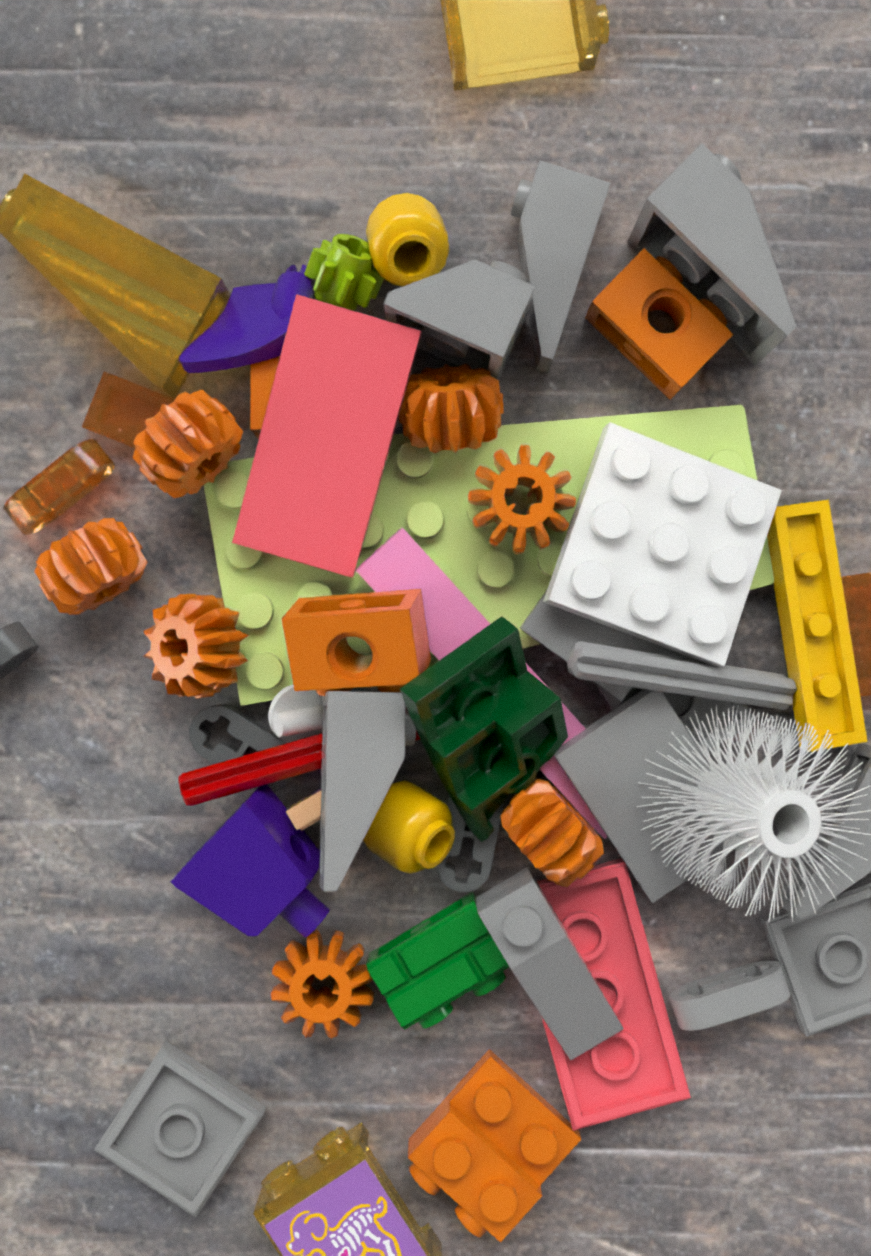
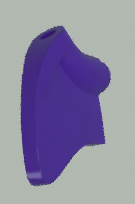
(250, 325)

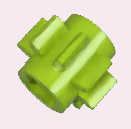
(344, 272)

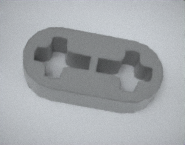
(729, 995)

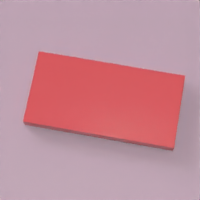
(326, 435)
(641, 1062)

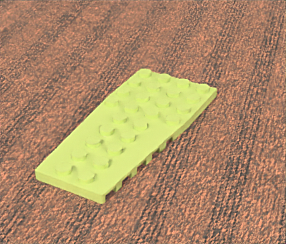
(430, 501)

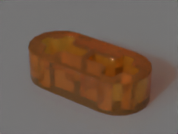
(59, 486)

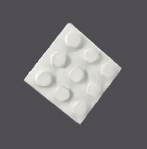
(663, 545)

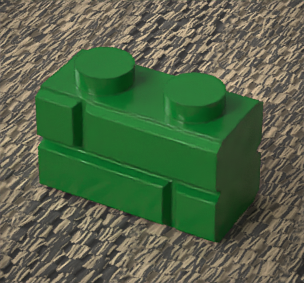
(437, 964)

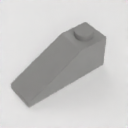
(553, 241)
(360, 758)
(861, 866)
(547, 963)

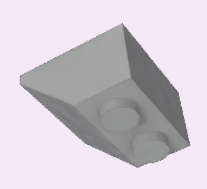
(466, 313)

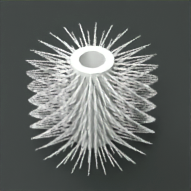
(755, 809)

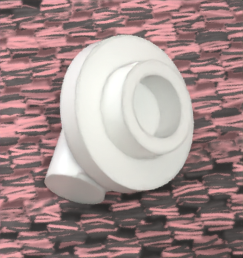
(296, 714)

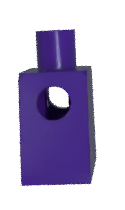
(256, 869)

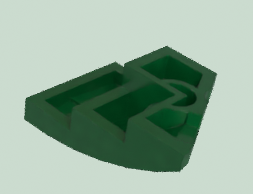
(485, 722)

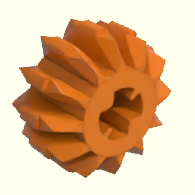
(451, 408)
(187, 443)
(504, 484)
(90, 566)
(195, 645)
(552, 833)
(323, 1005)

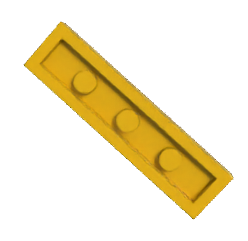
(815, 624)

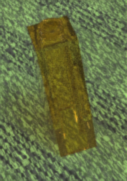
(123, 283)

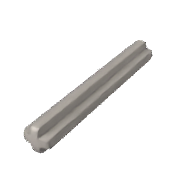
(680, 676)

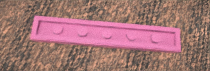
(450, 623)

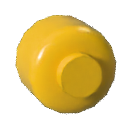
(407, 239)
(411, 829)

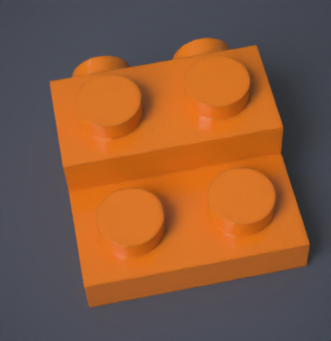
(490, 1147)

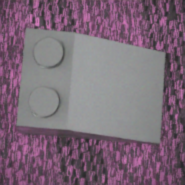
(715, 239)

